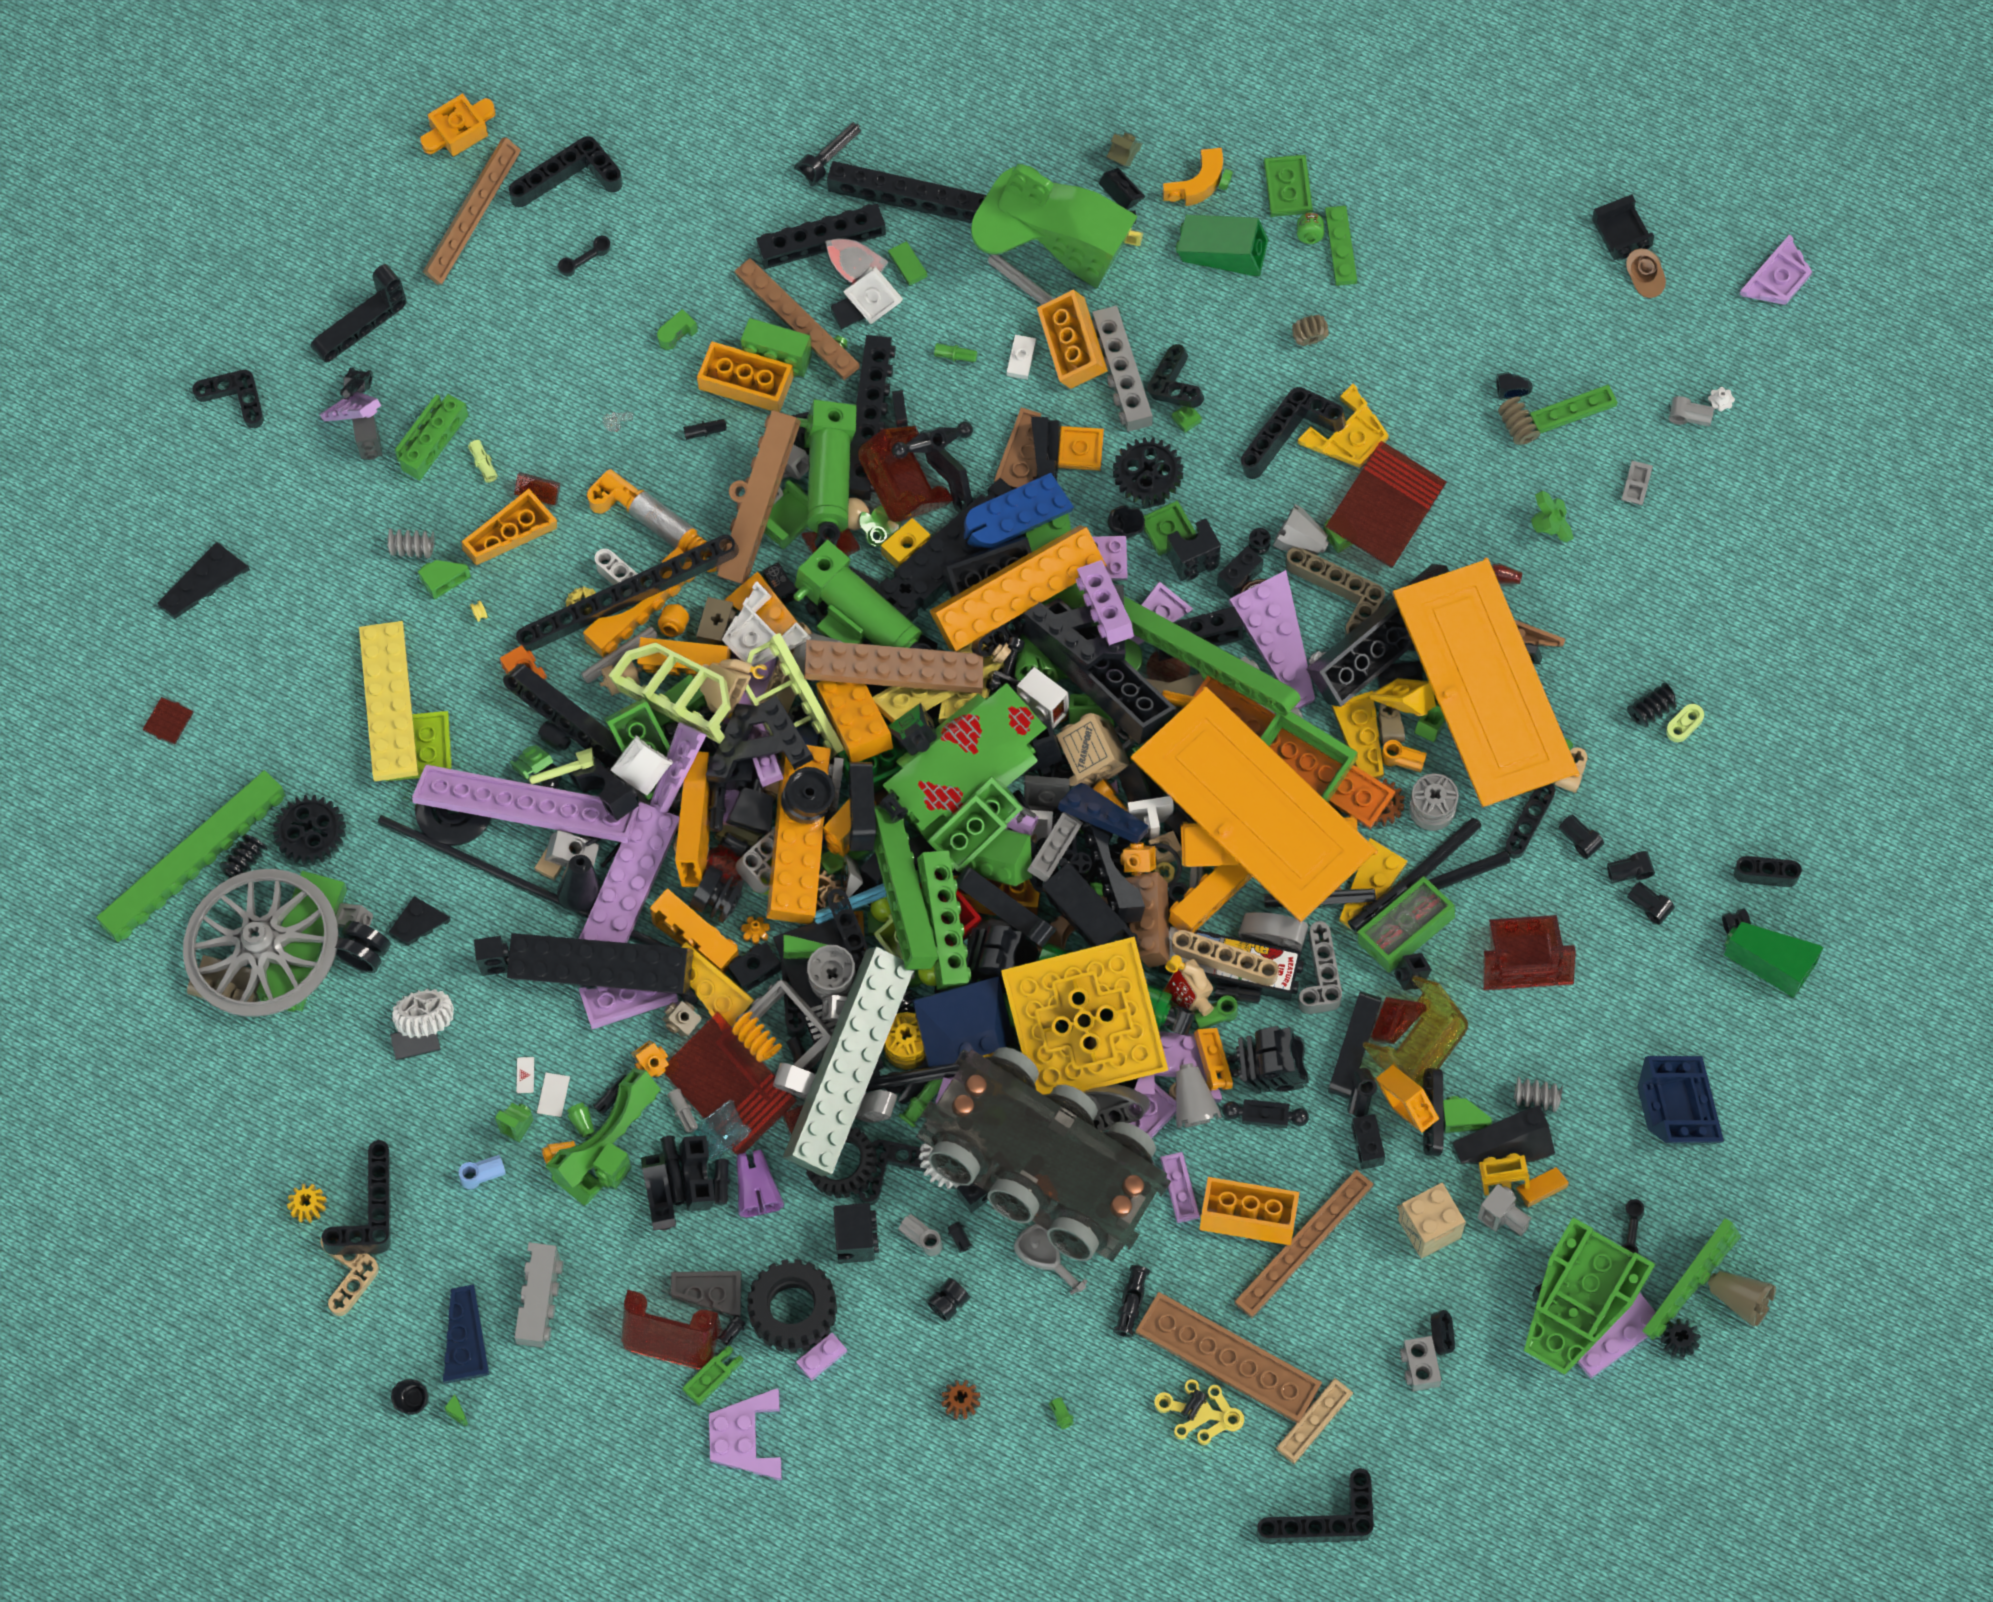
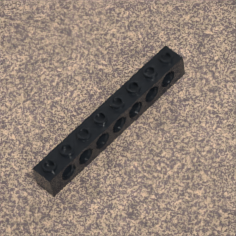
(903, 192)
(875, 348)

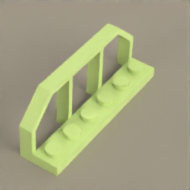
(800, 687)
(662, 703)

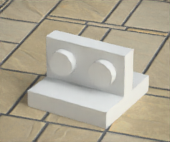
(873, 295)
(1152, 813)

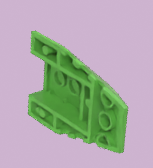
(1582, 1295)

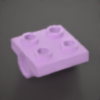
(1114, 554)

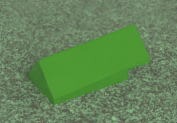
(976, 823)

